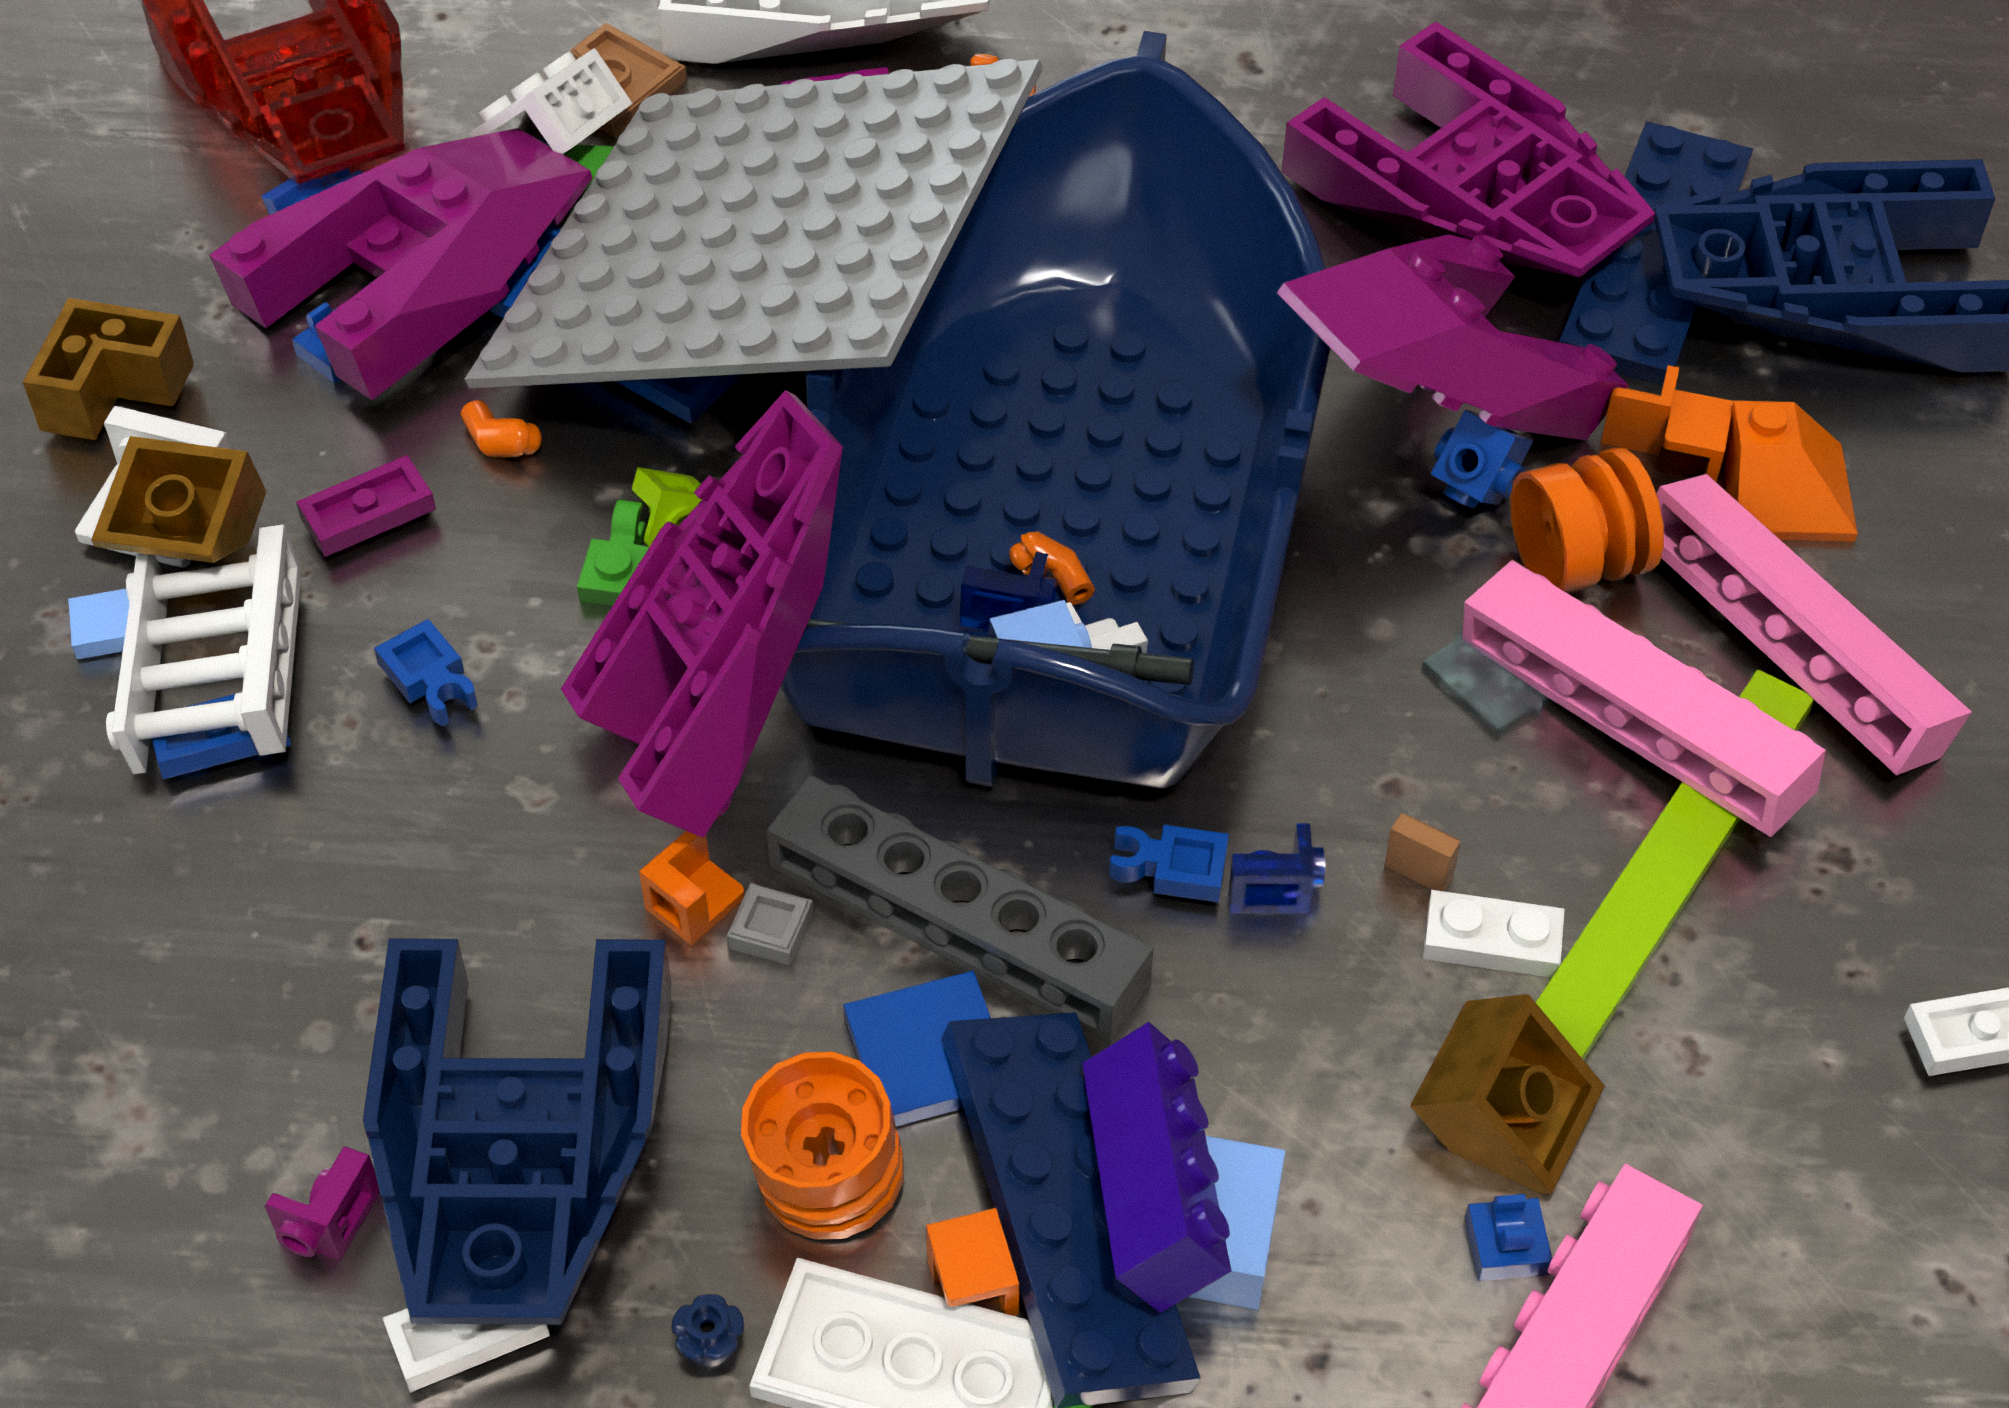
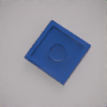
(903, 1042)

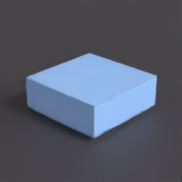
(98, 623)

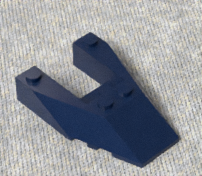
(1823, 260)
(507, 1164)

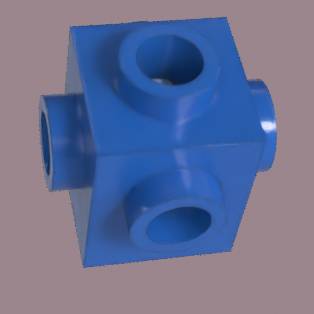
(1479, 460)

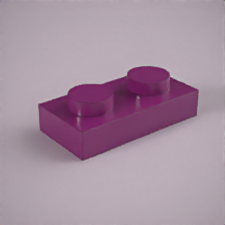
(366, 505)

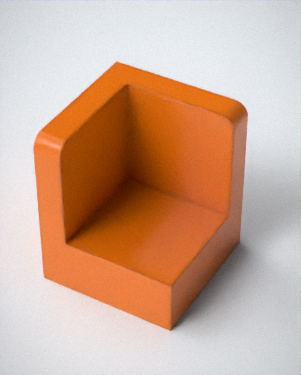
(1639, 418)
(1699, 427)
(688, 888)
(973, 1260)

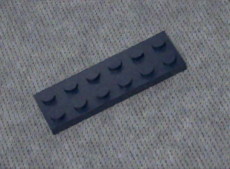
(1627, 295)
(1040, 1161)

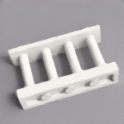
(262, 663)

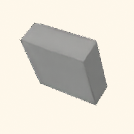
(770, 924)

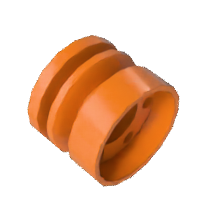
(1587, 520)
(823, 1145)

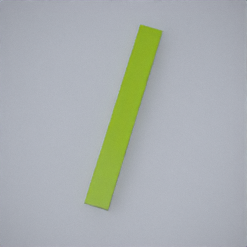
(1651, 893)

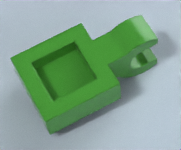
(613, 561)

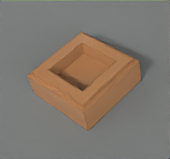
(1422, 853)

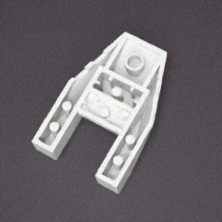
(769, 28)

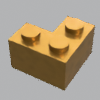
(101, 356)

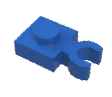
(426, 664)
(1183, 861)

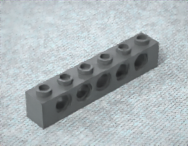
(809, 848)

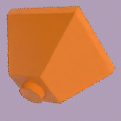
(1788, 472)

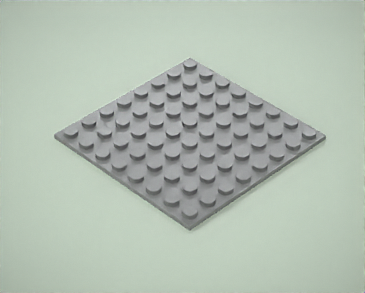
(761, 229)

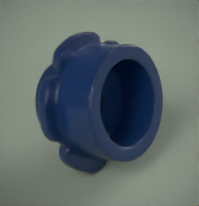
(713, 1346)

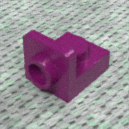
(335, 1208)

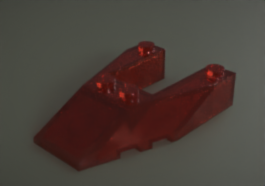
(297, 92)

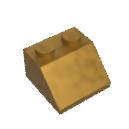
(180, 501)
(1509, 1091)

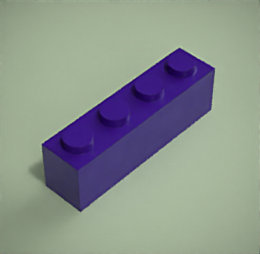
(1156, 1168)

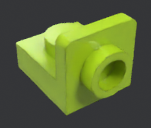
(668, 498)

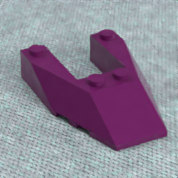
(1494, 170)
(432, 229)
(1421, 321)
(715, 621)

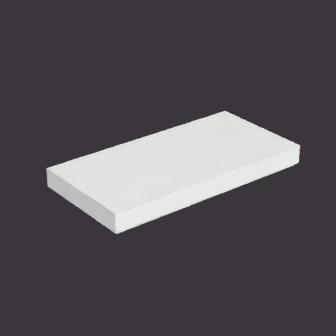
(892, 1346)

